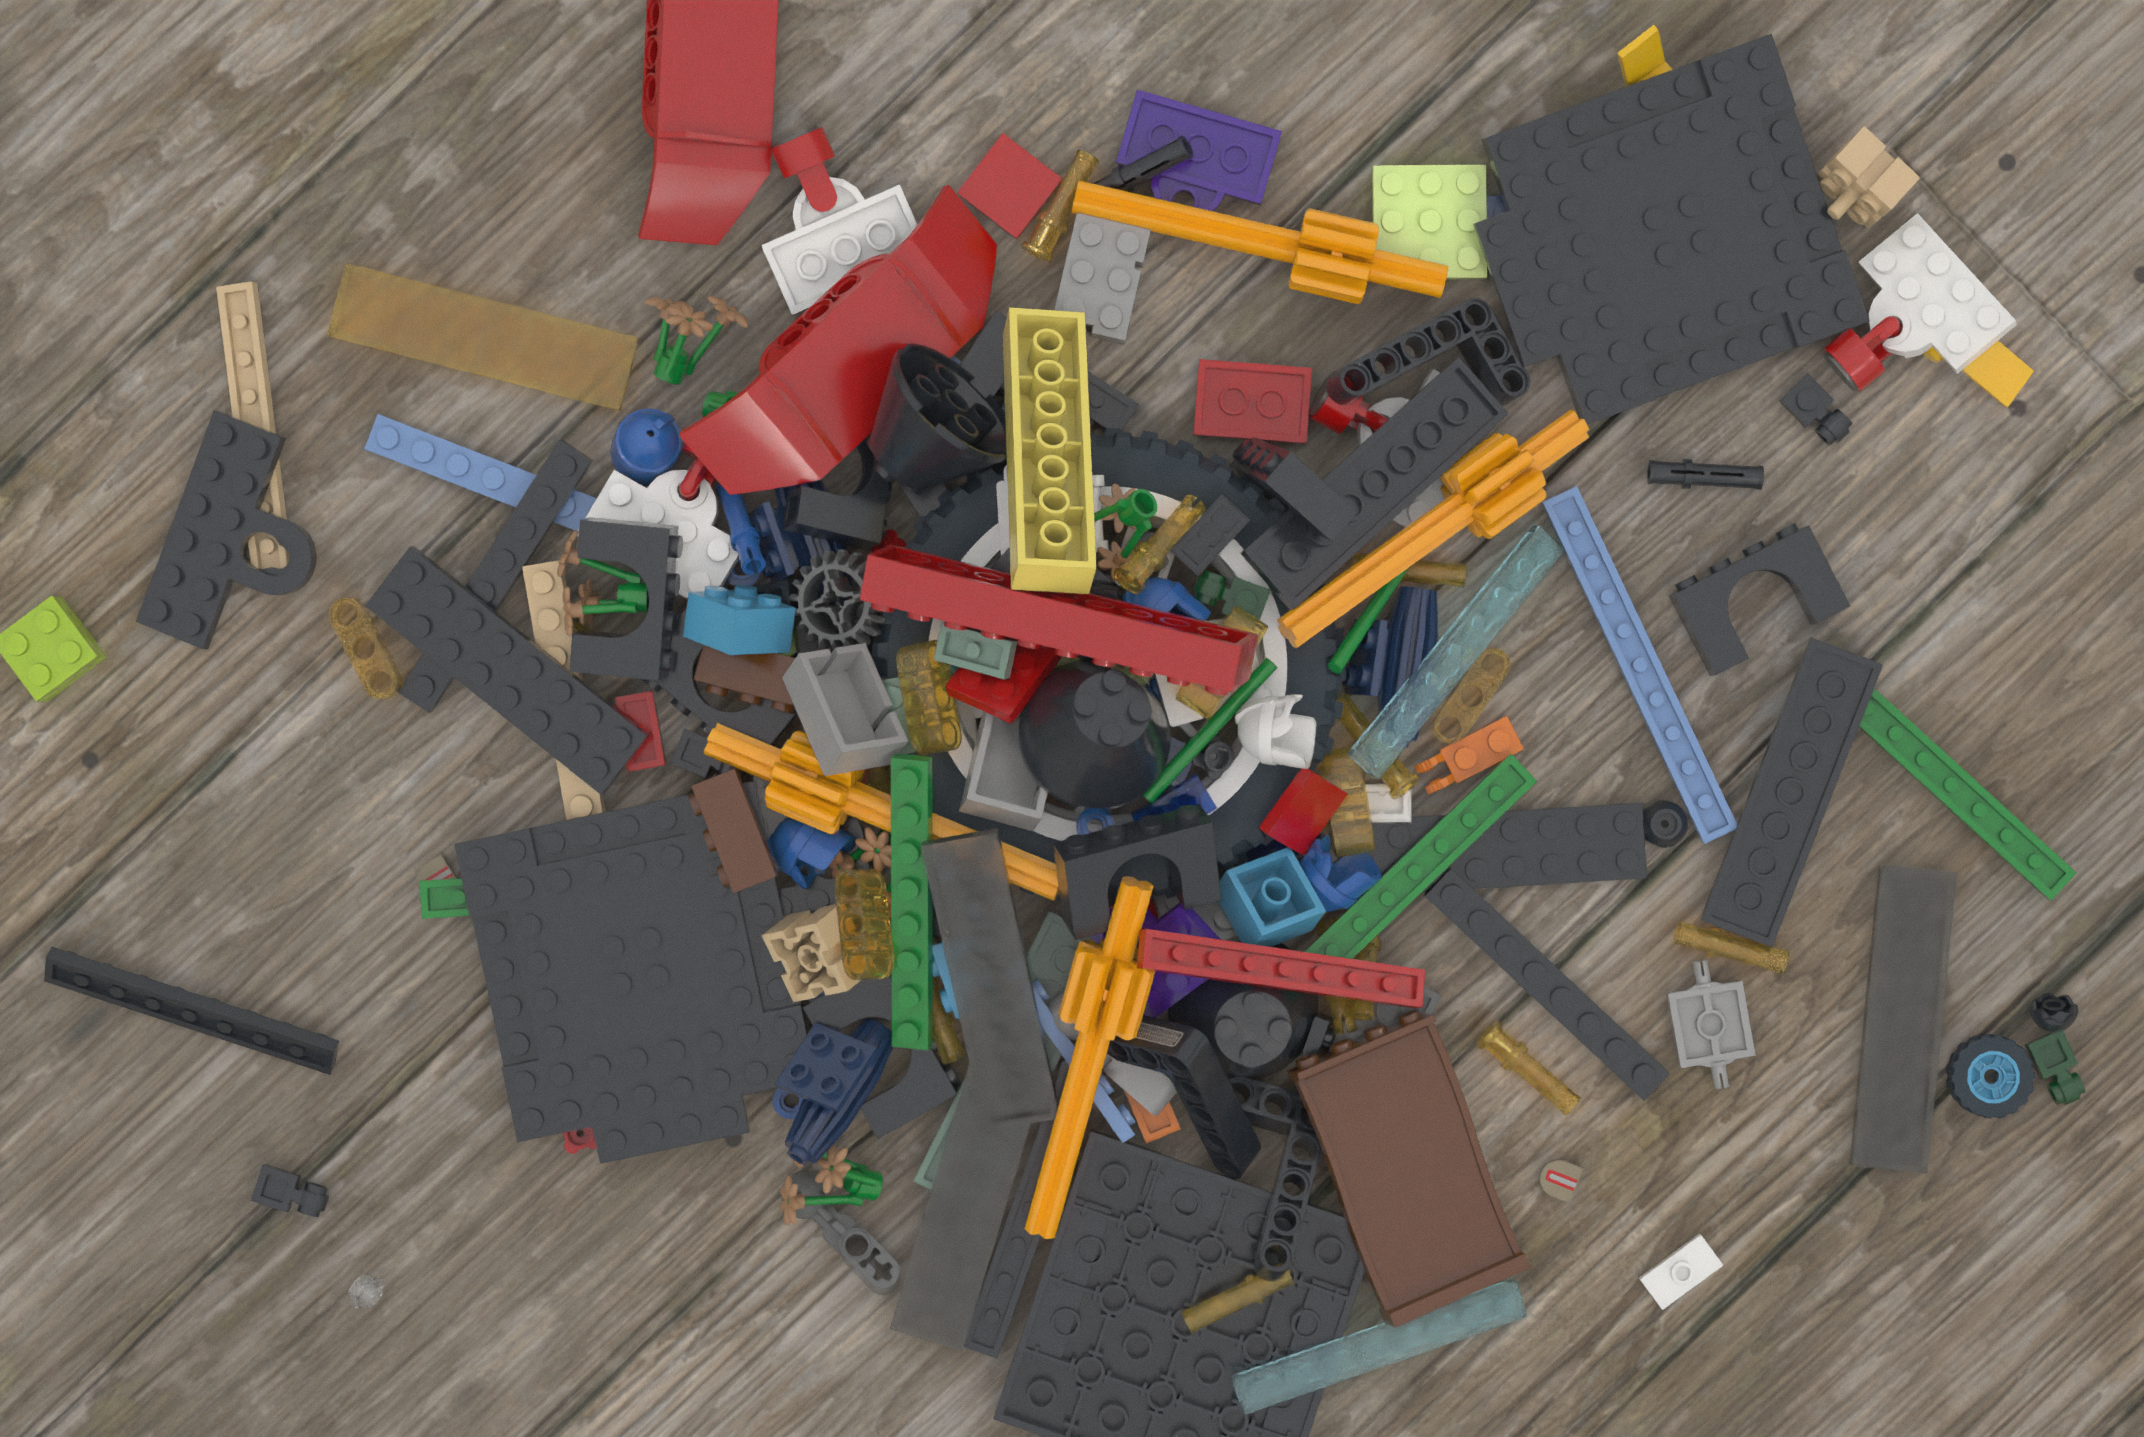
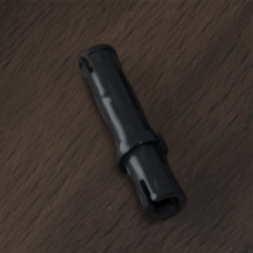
(1148, 166)
(1662, 473)

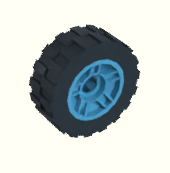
(2012, 1078)

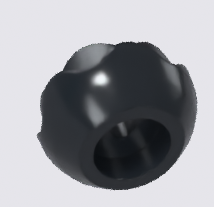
(1676, 819)
(2054, 1012)

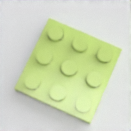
(1431, 214)

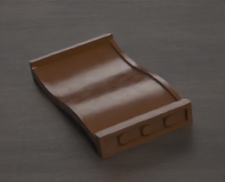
(1408, 1167)

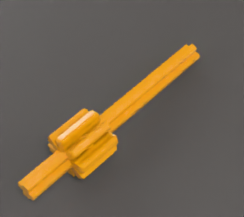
(1327, 256)
(1480, 490)
(825, 802)
(1103, 1000)

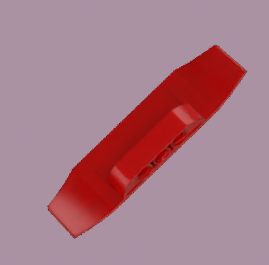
(708, 113)
(832, 363)

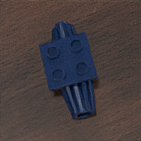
(788, 550)
(1394, 650)
(835, 1080)

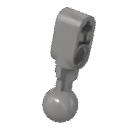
(1146, 1086)

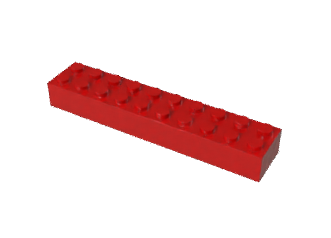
(1069, 622)

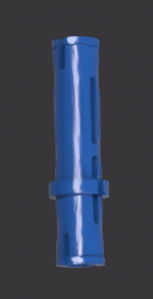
(743, 536)

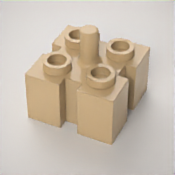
(1864, 179)
(810, 953)

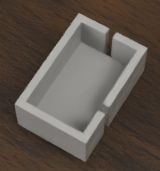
(1102, 275)
(844, 708)
(999, 781)

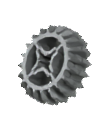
(835, 586)

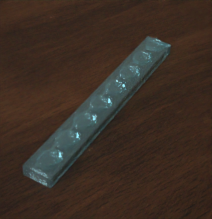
(1455, 652)
(1377, 1347)

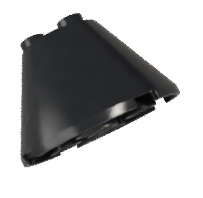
(934, 422)
(1094, 735)
(1249, 1025)

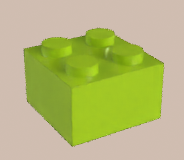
(49, 649)

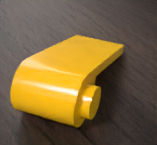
(1643, 58)
(1995, 371)

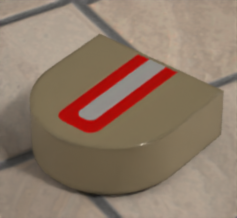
(435, 869)
(1560, 1179)

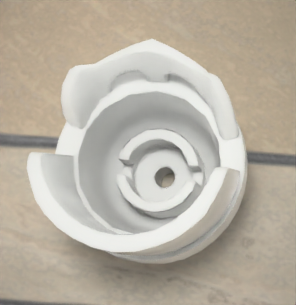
(1276, 735)

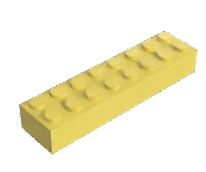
(1048, 451)

